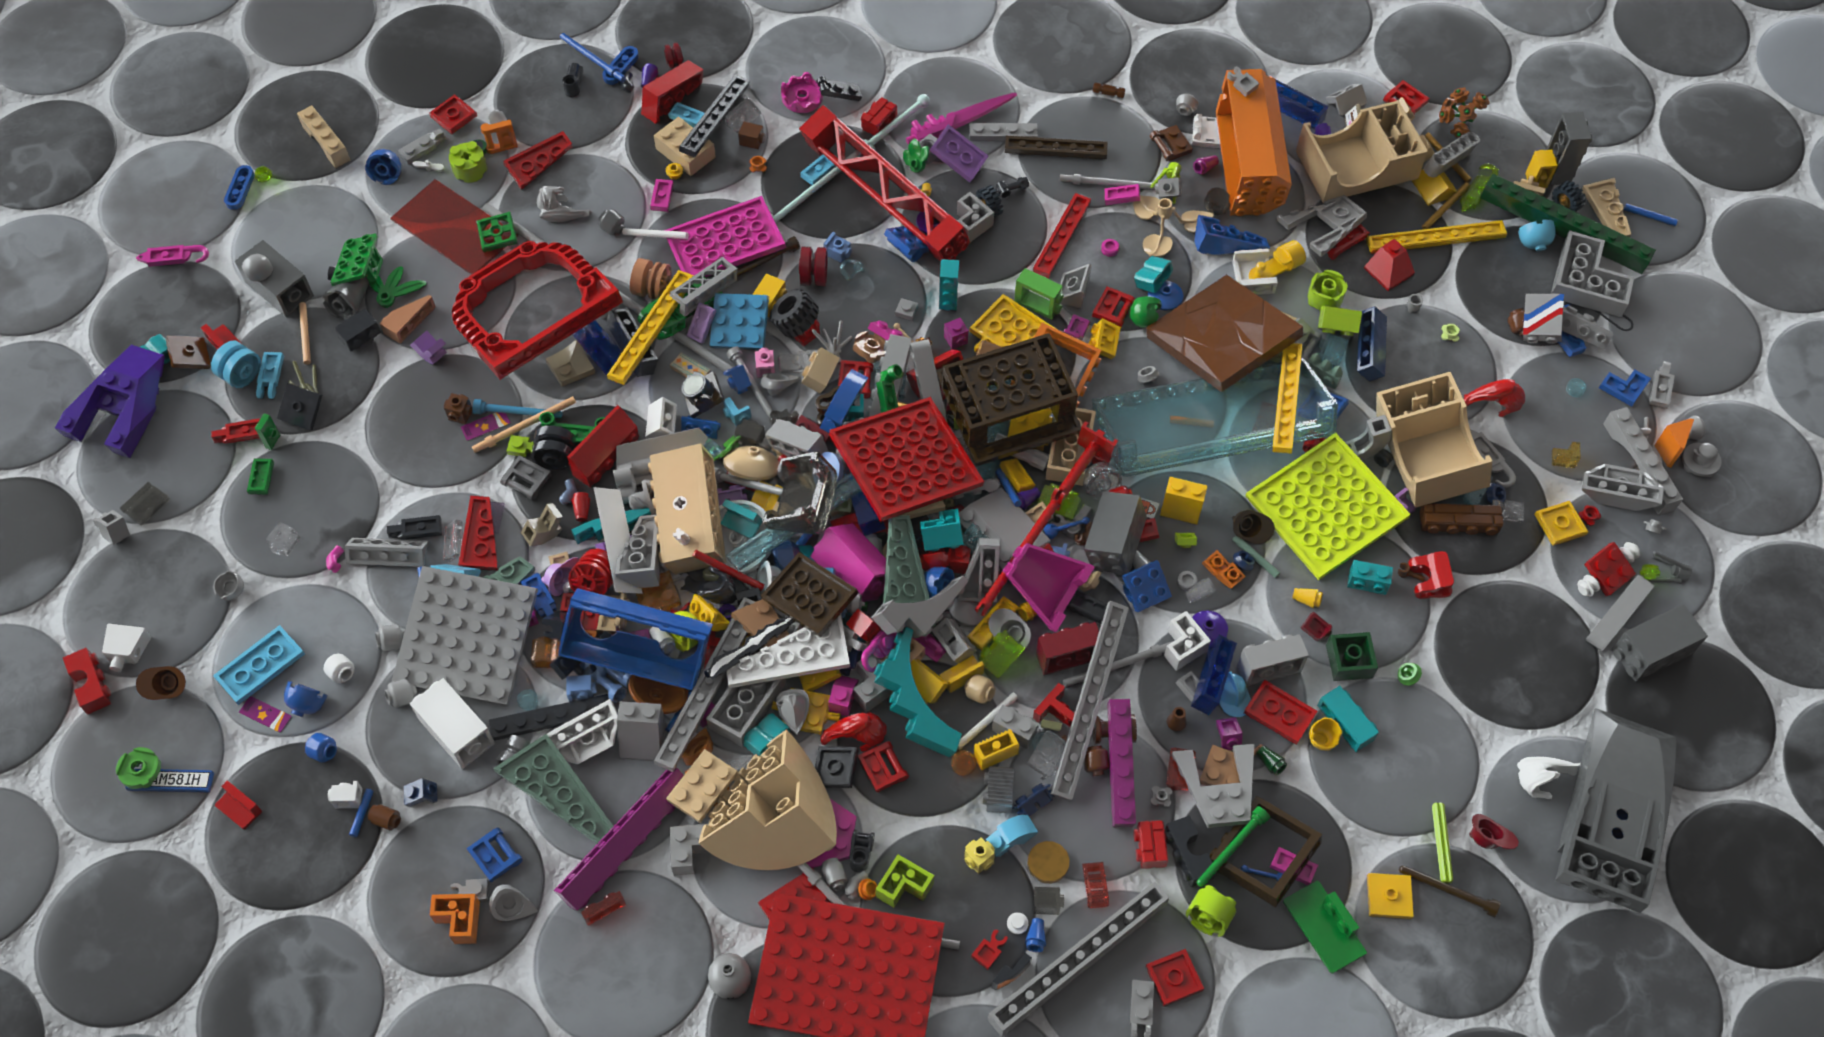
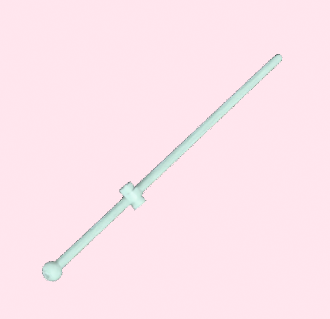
(922, 101)

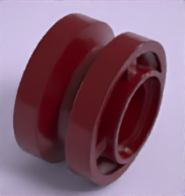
(673, 55)

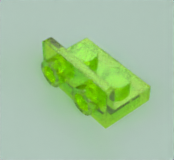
(1070, 503)
(1001, 653)

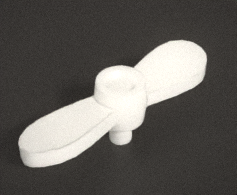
(436, 167)

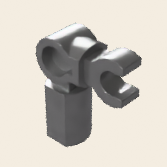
(1085, 511)

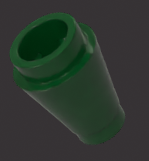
(1273, 761)

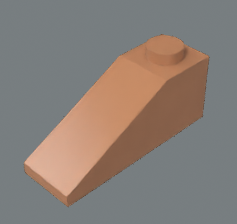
(405, 319)

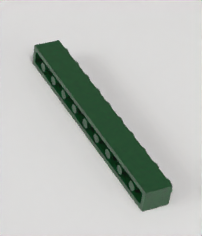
(1537, 208)

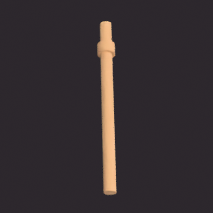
(491, 441)

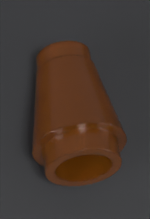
(1177, 719)

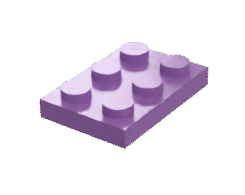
(958, 153)

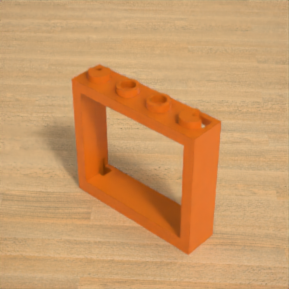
(1075, 346)

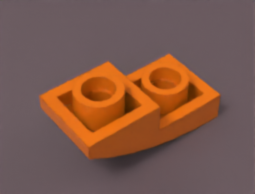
(1225, 572)

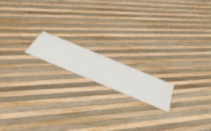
(614, 531)

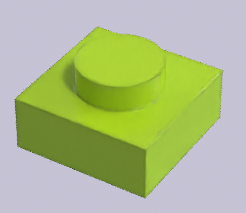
(1185, 540)

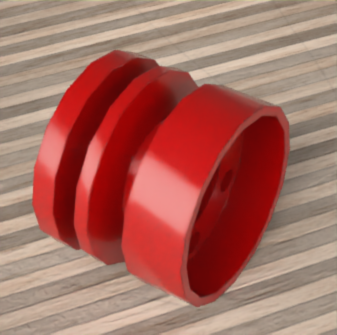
(592, 572)

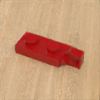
(236, 432)

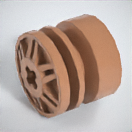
(649, 278)

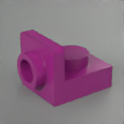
(1229, 732)

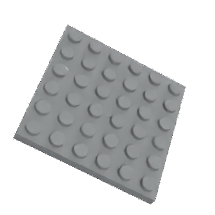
(466, 633)

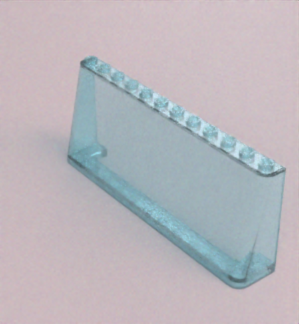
(1199, 423)

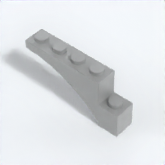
(919, 615)

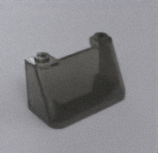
(805, 495)

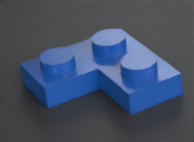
(1628, 390)

